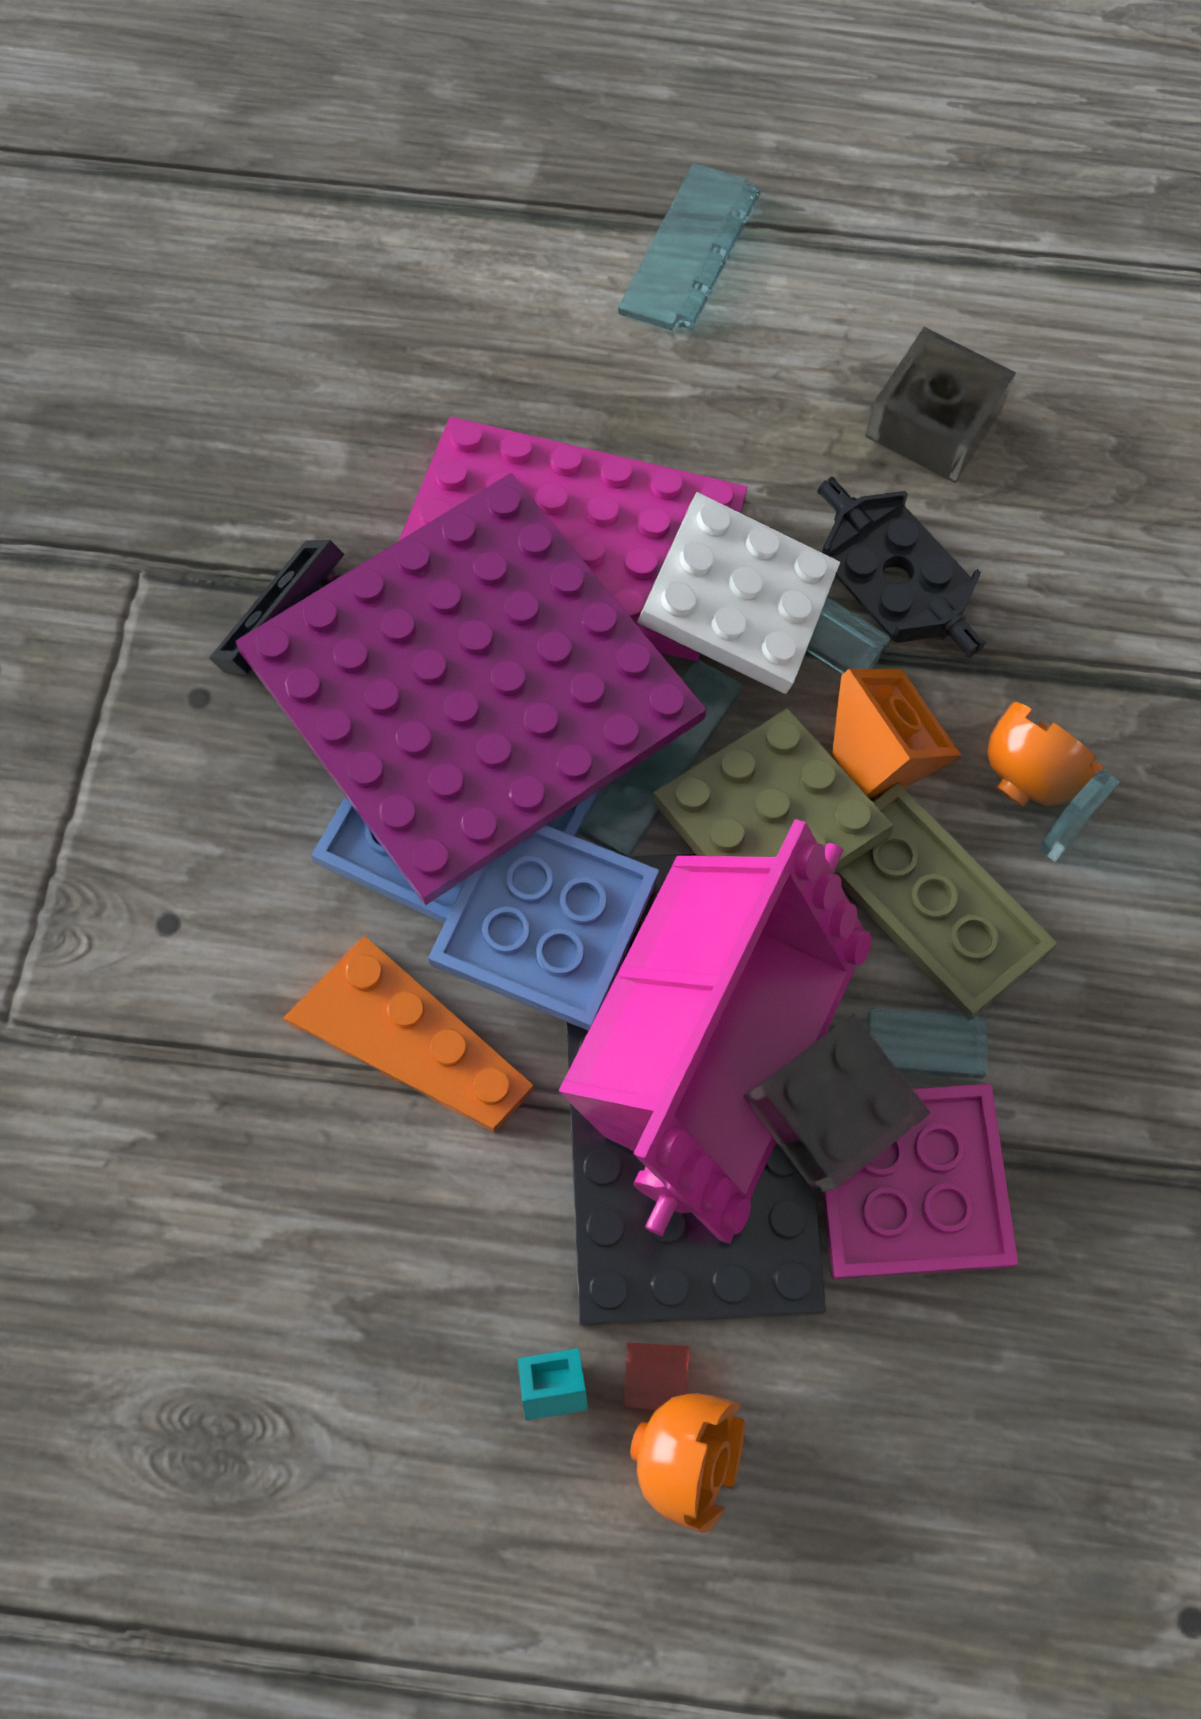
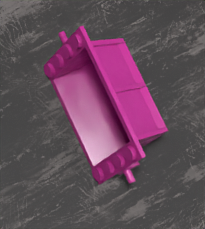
(710, 1002)

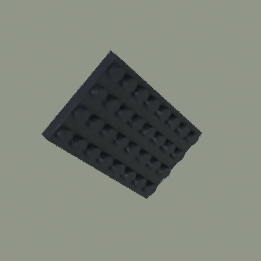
(687, 1272)

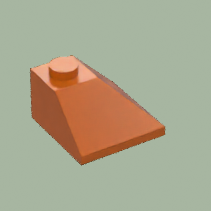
(887, 731)

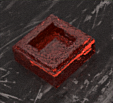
(654, 1374)

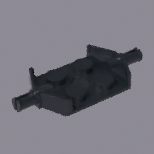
(884, 534)

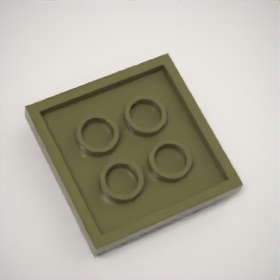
(757, 787)

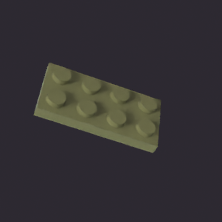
(944, 908)

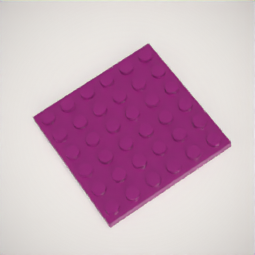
(470, 685)

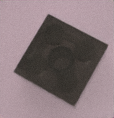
(939, 404)
(836, 1105)

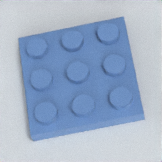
(547, 924)

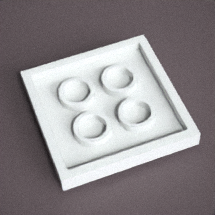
(740, 593)

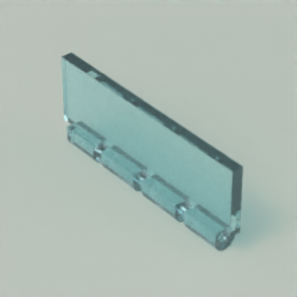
(690, 249)

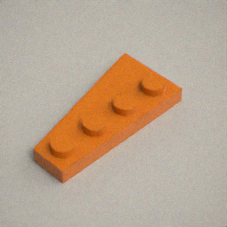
(396, 1026)

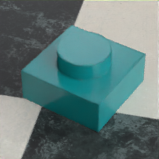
(552, 1384)

